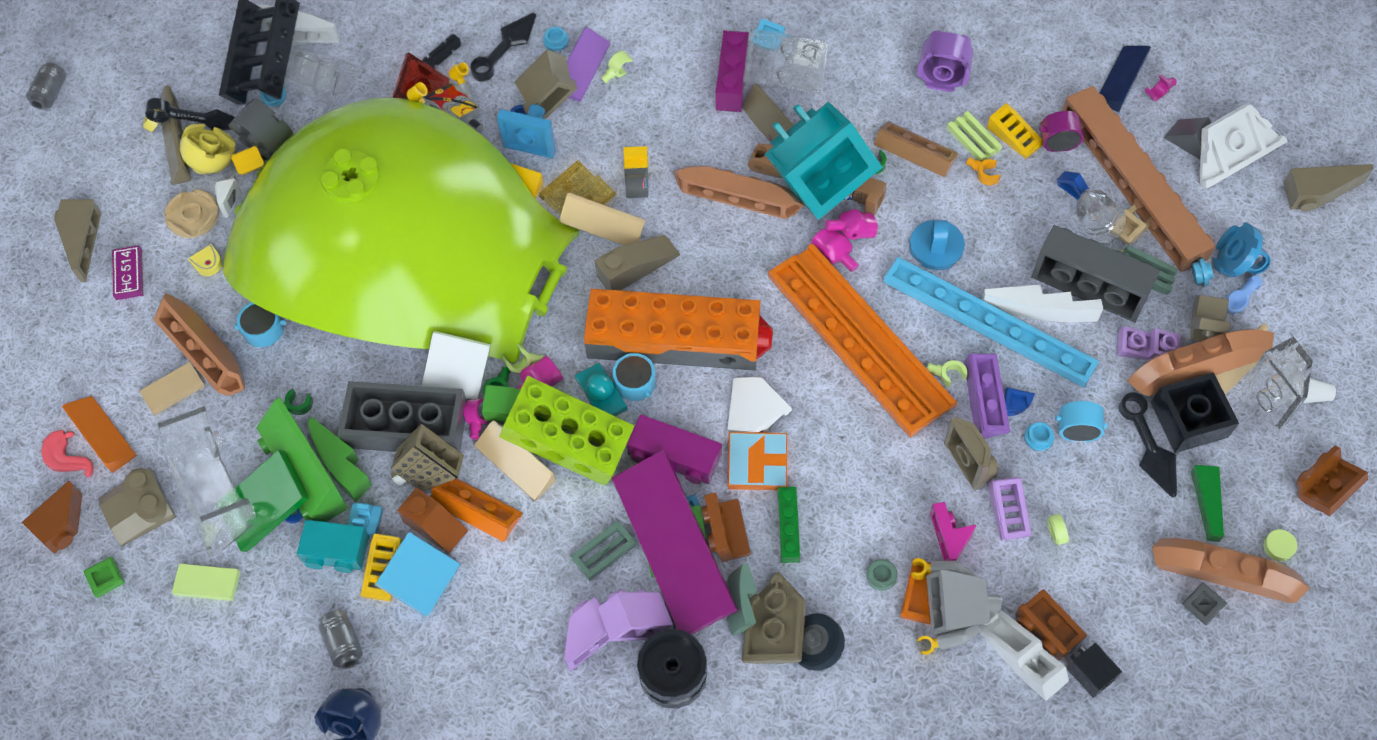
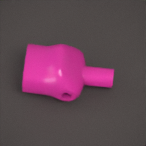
(854, 224)
(835, 248)
(543, 371)

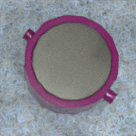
(1061, 131)

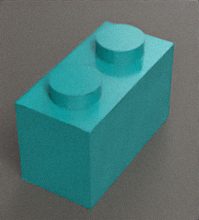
(333, 546)

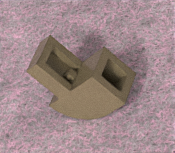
(1208, 317)

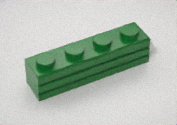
(789, 525)

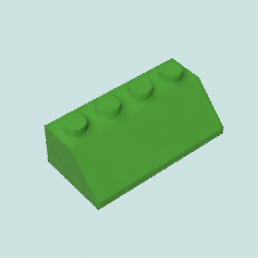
(282, 433)

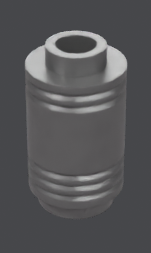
(46, 86)
(340, 639)

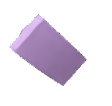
(1146, 345)

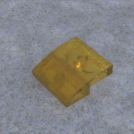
(577, 181)

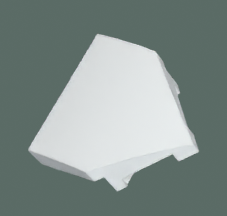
(754, 406)

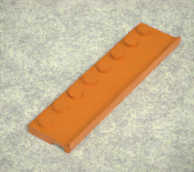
(862, 340)

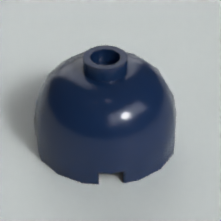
(346, 711)

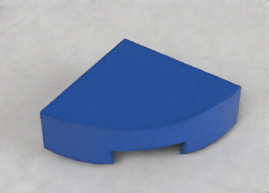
(1017, 400)

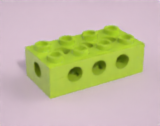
(555, 445)

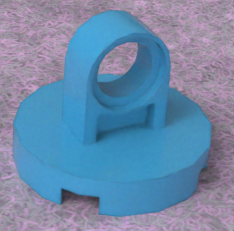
(937, 244)
(1239, 250)

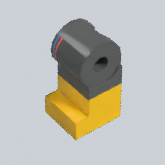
(636, 171)

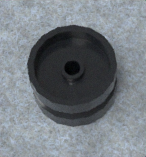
(675, 687)

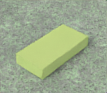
(206, 582)

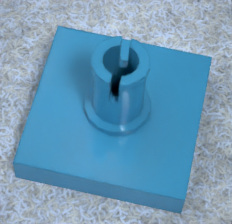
(527, 132)

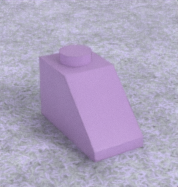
(585, 633)

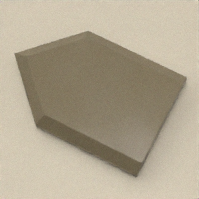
(778, 625)

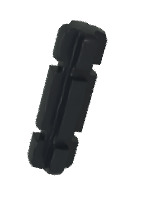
(442, 51)

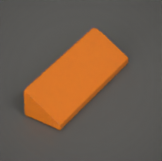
(100, 432)
(474, 511)

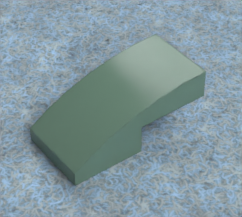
(741, 588)

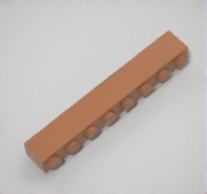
(1140, 180)

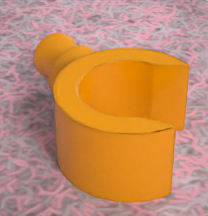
(979, 166)

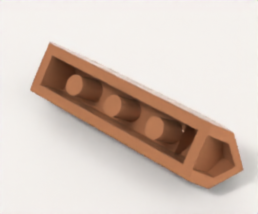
(738, 190)
(200, 345)
(1207, 356)
(1229, 568)

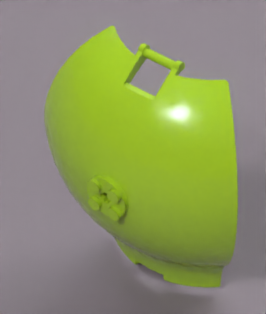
(395, 230)

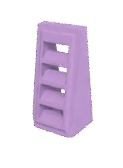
(1018, 495)

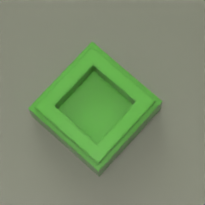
(104, 577)

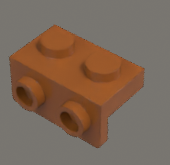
(1330, 482)
(727, 527)
(1050, 625)

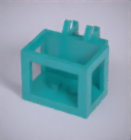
(822, 158)

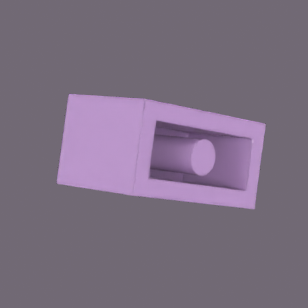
(634, 615)

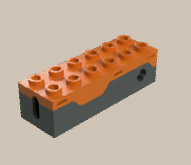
(676, 329)

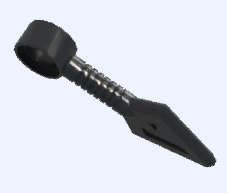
(512, 35)
(214, 118)
(1157, 461)

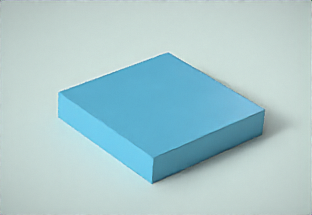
(417, 574)

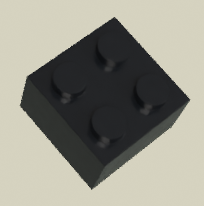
(1194, 412)

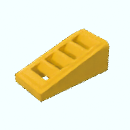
(1009, 137)
(247, 160)
(378, 541)

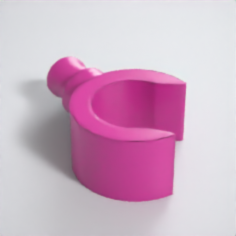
(1160, 88)
(472, 417)

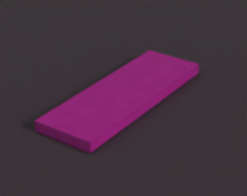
(674, 544)

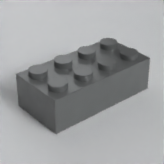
(1095, 272)
(387, 414)

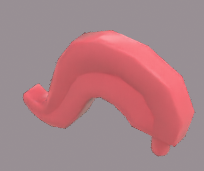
(56, 459)

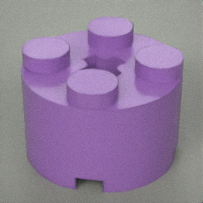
(945, 61)

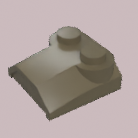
(971, 452)
(136, 506)

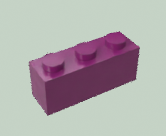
(731, 71)
(688, 452)

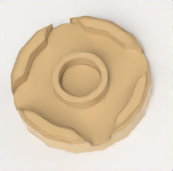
(187, 220)

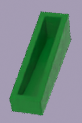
(1208, 493)

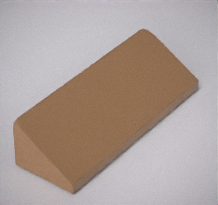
(902, 145)

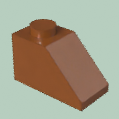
(57, 518)
(431, 520)

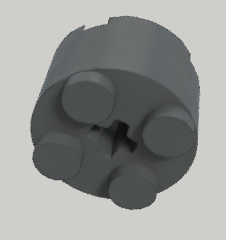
(260, 128)

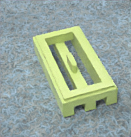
(985, 142)

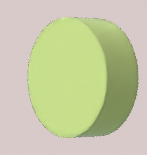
(1057, 529)
(1280, 545)

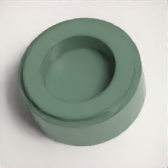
(881, 575)

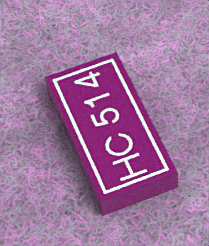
(127, 272)

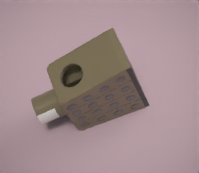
(425, 460)

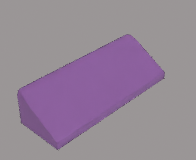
(585, 60)
(986, 395)

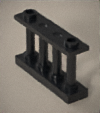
(243, 49)

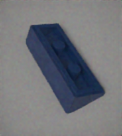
(1124, 75)

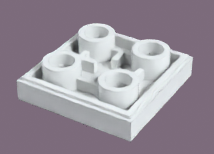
(456, 363)

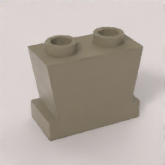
(546, 83)

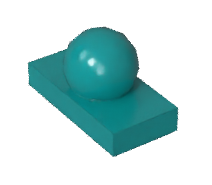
(600, 390)

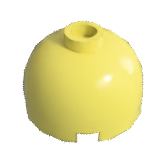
(206, 149)

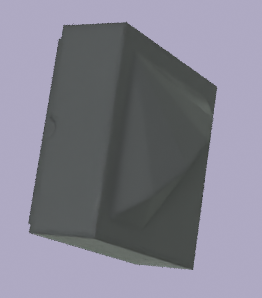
(1204, 603)

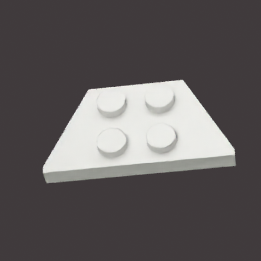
(1235, 143)

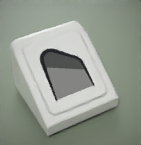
(227, 195)

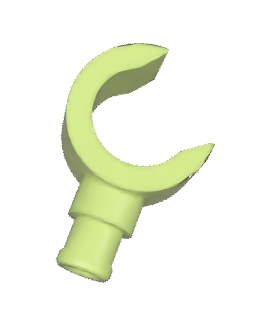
(615, 66)
(527, 360)
(940, 370)

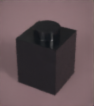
(1093, 669)

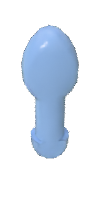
(1239, 298)

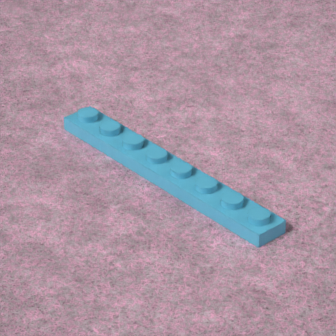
(991, 322)

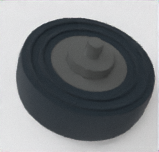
(821, 642)

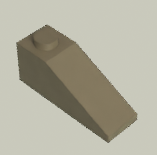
(1319, 185)
(78, 226)
(634, 261)

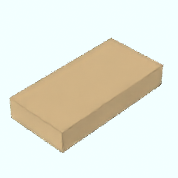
(172, 388)

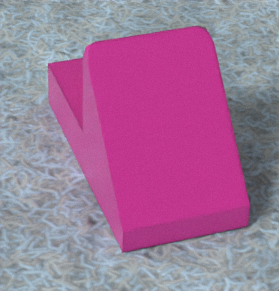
(950, 540)

